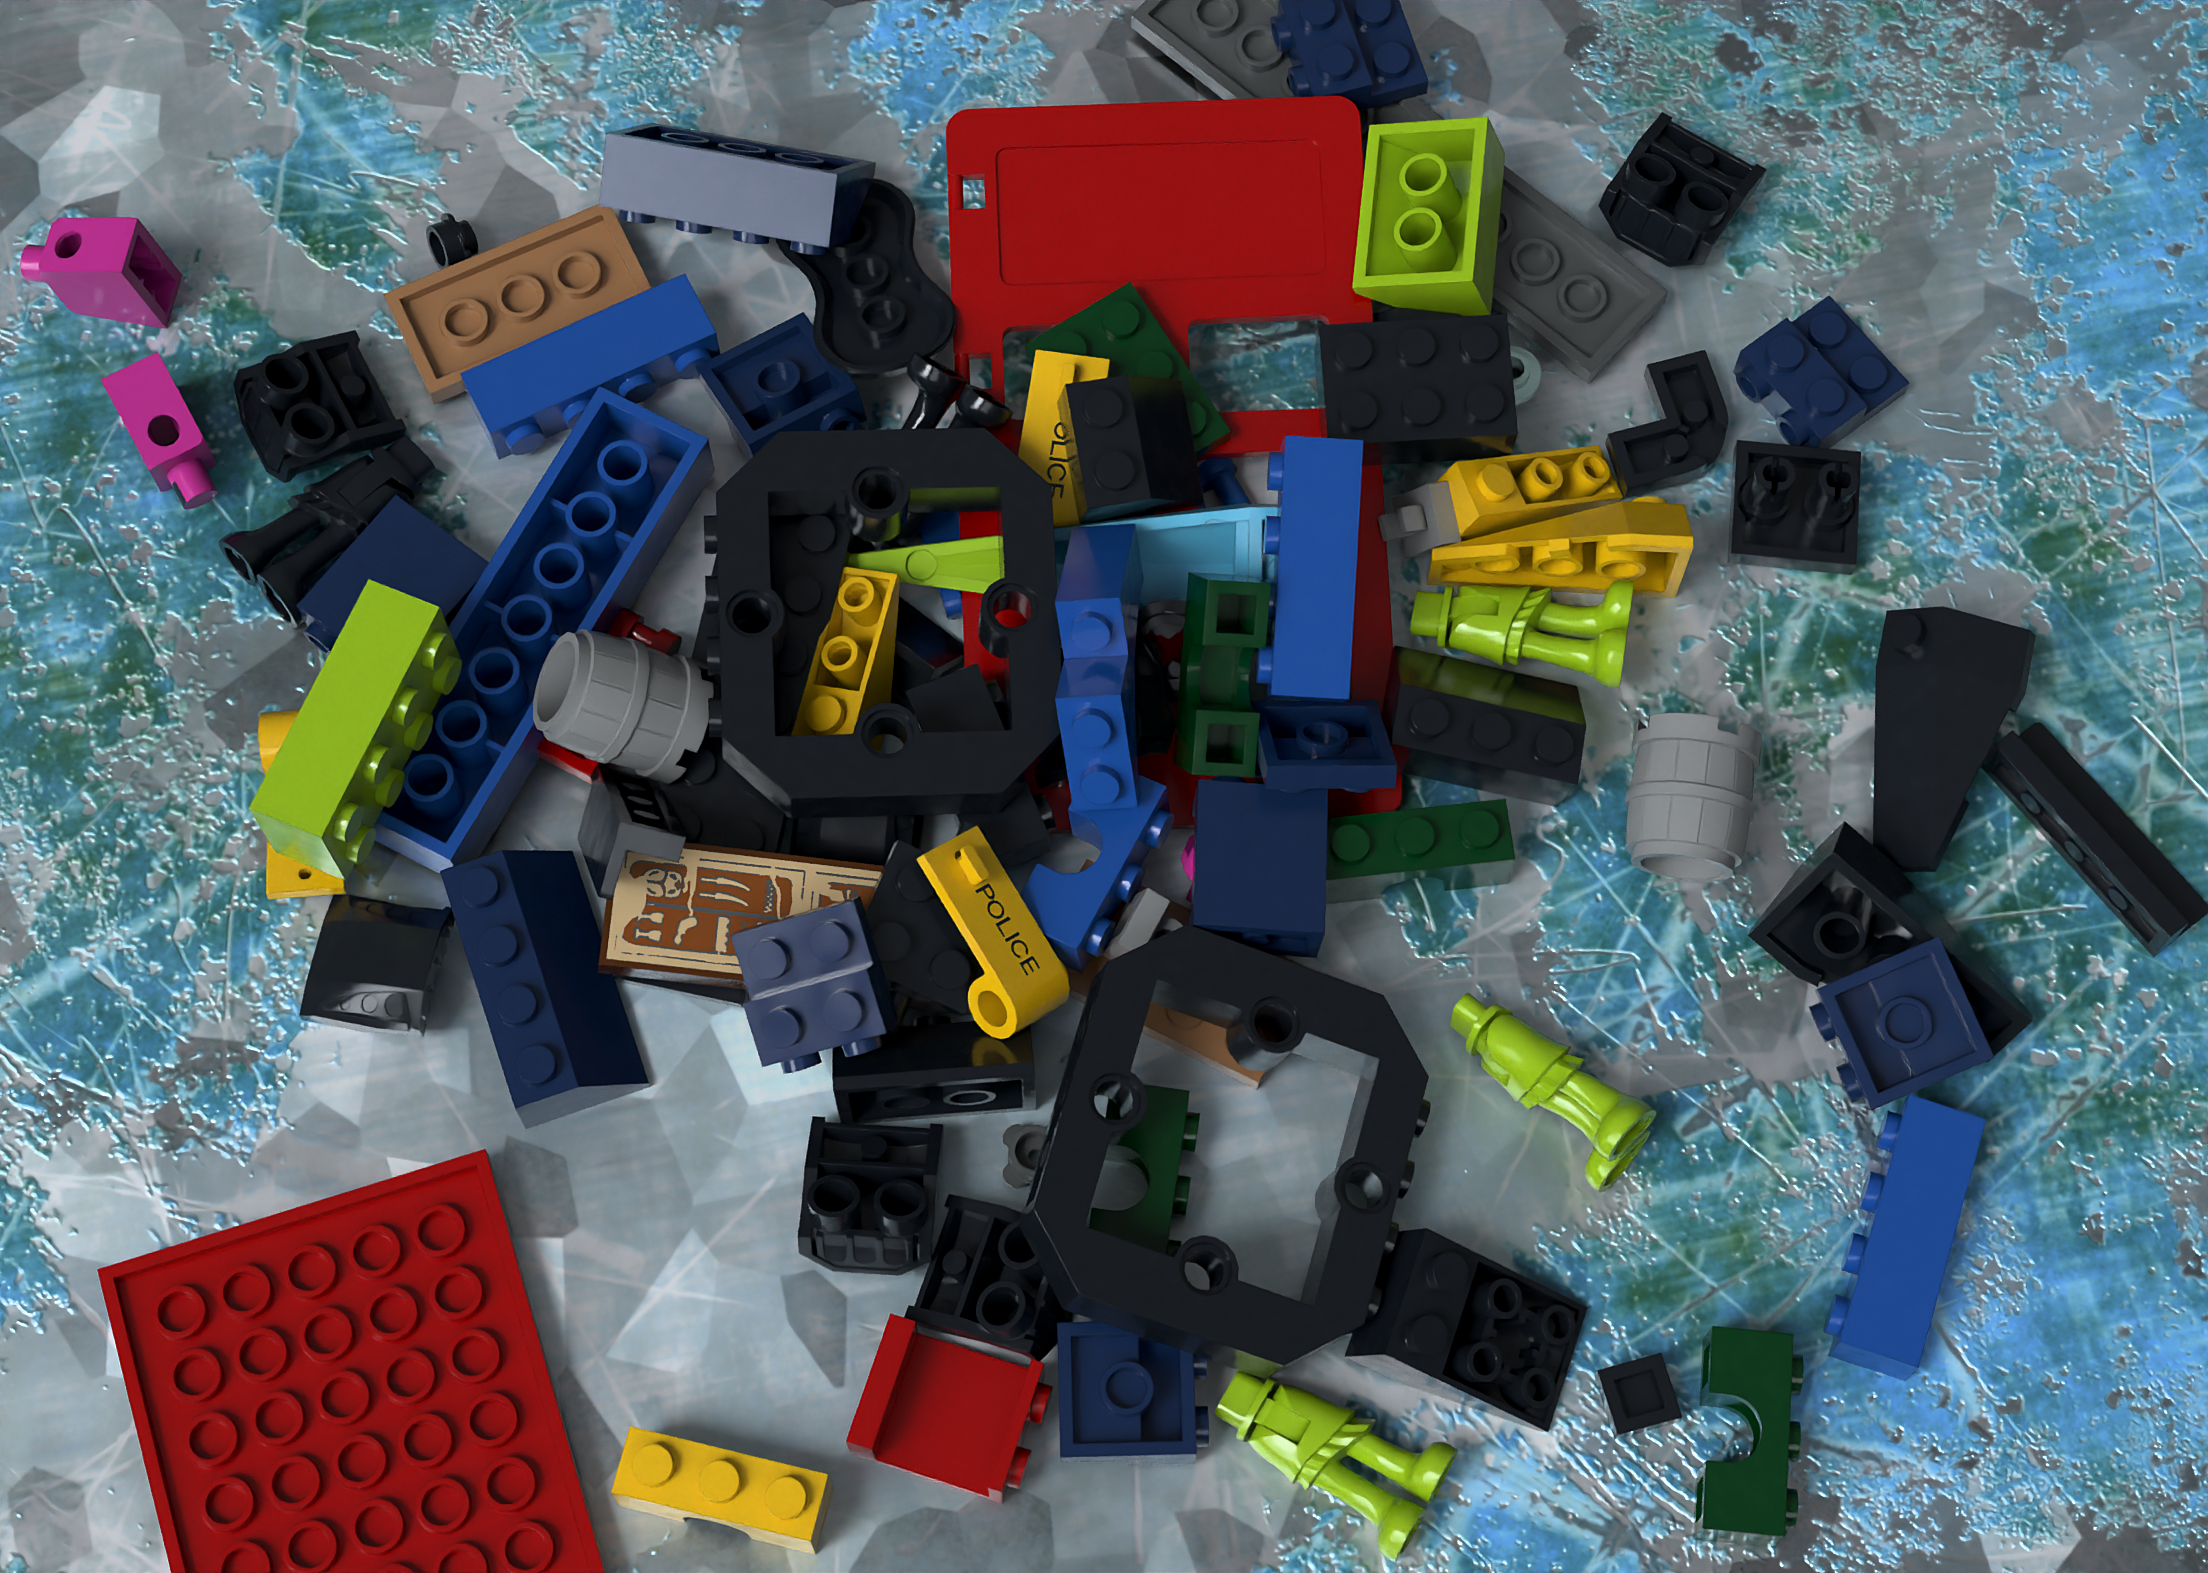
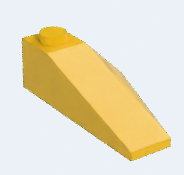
(1578, 552)

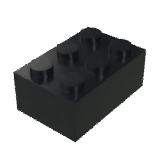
(1418, 388)

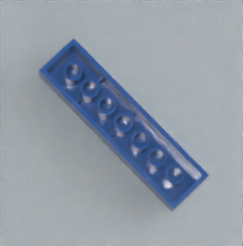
(562, 568)

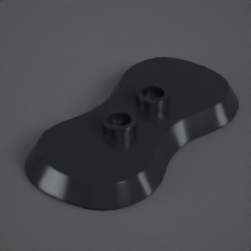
(873, 294)

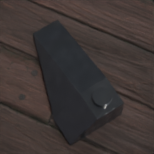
(1937, 709)
(1857, 909)

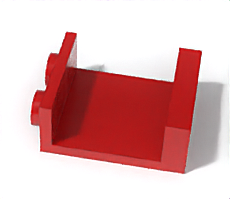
(948, 1412)

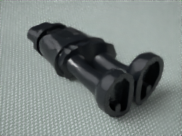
(937, 392)
(338, 509)

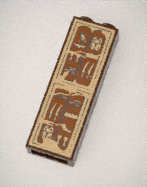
(679, 916)

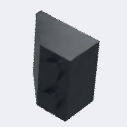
(1129, 447)

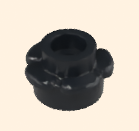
(451, 241)

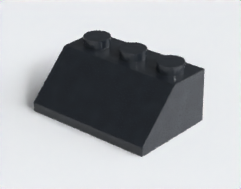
(1483, 726)
(935, 1073)

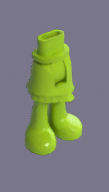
(1508, 624)
(1543, 1074)
(1311, 1436)

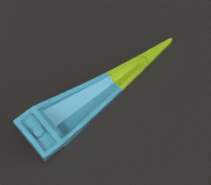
(1170, 546)

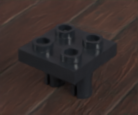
(1794, 507)

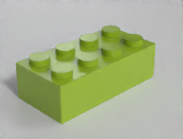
(357, 731)

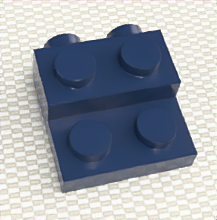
(1349, 50)
(1818, 376)
(779, 386)
(1323, 746)
(814, 985)
(1900, 1025)
(1127, 1398)

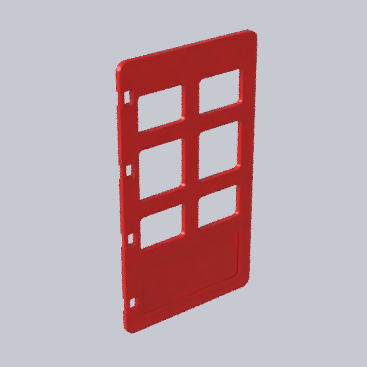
(1213, 223)

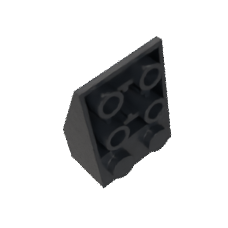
(1469, 1330)

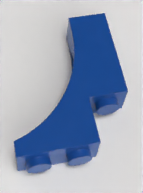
(1097, 680)

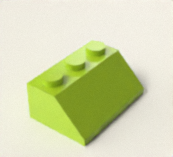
(1430, 215)

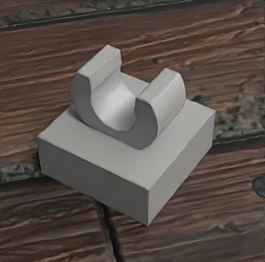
(1422, 520)
(1140, 923)

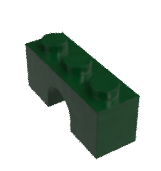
(1214, 711)
(1454, 843)
(1156, 1153)
(1755, 1379)

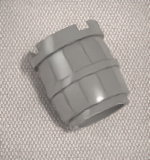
(622, 702)
(1690, 796)

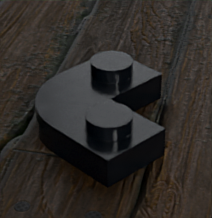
(1684, 438)

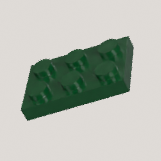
(1135, 343)

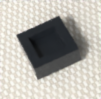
(1638, 1396)

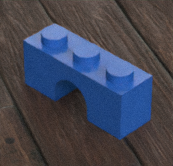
(1079, 906)

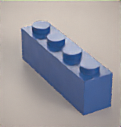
(621, 348)
(1313, 568)
(1905, 1237)

